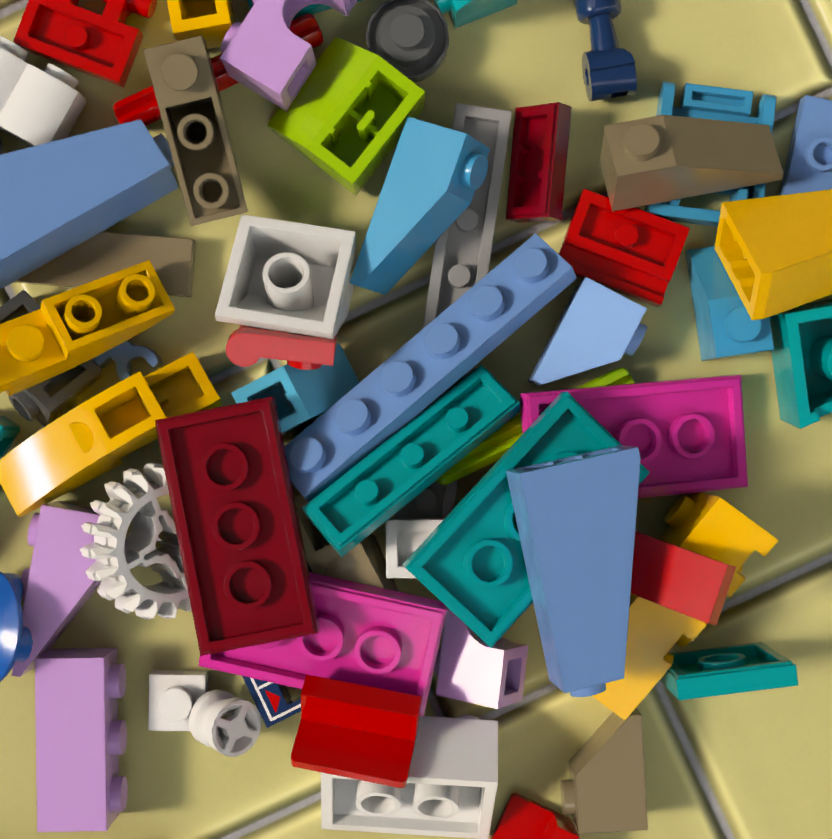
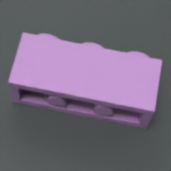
(79, 739)

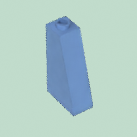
(74, 190)
(578, 559)

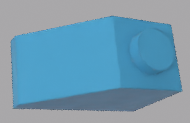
(720, 315)

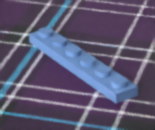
(427, 366)

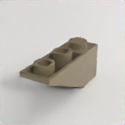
(196, 129)

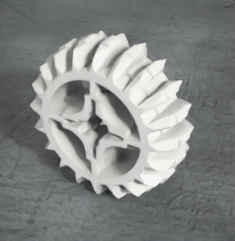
(117, 555)

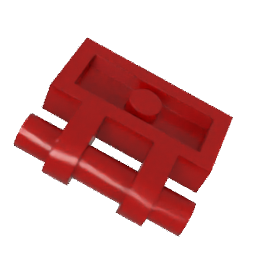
(84, 39)

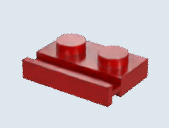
(623, 248)

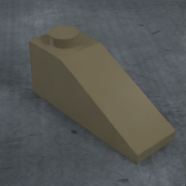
(683, 158)

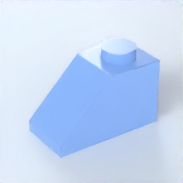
(590, 333)

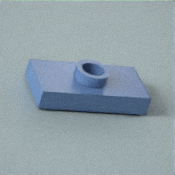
(810, 149)

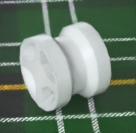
(230, 735)

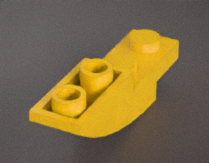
(80, 325)
(101, 432)

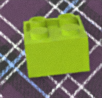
(349, 113)

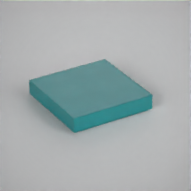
(728, 671)

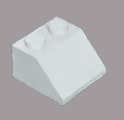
(288, 277)

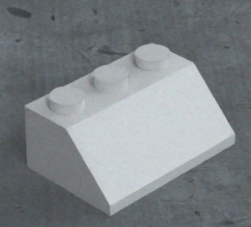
(446, 791)

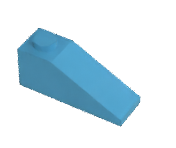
(422, 195)

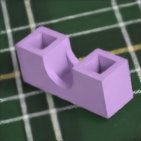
(267, 54)
(476, 672)

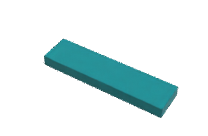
(411, 460)

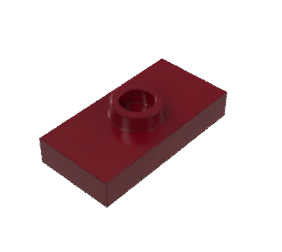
(538, 163)

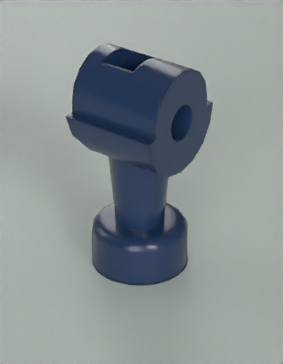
(606, 68)

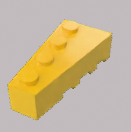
(705, 527)

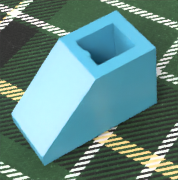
(302, 393)

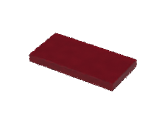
(237, 526)

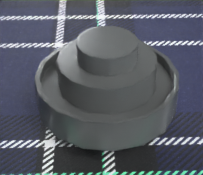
(409, 37)

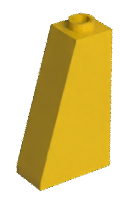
(777, 250)

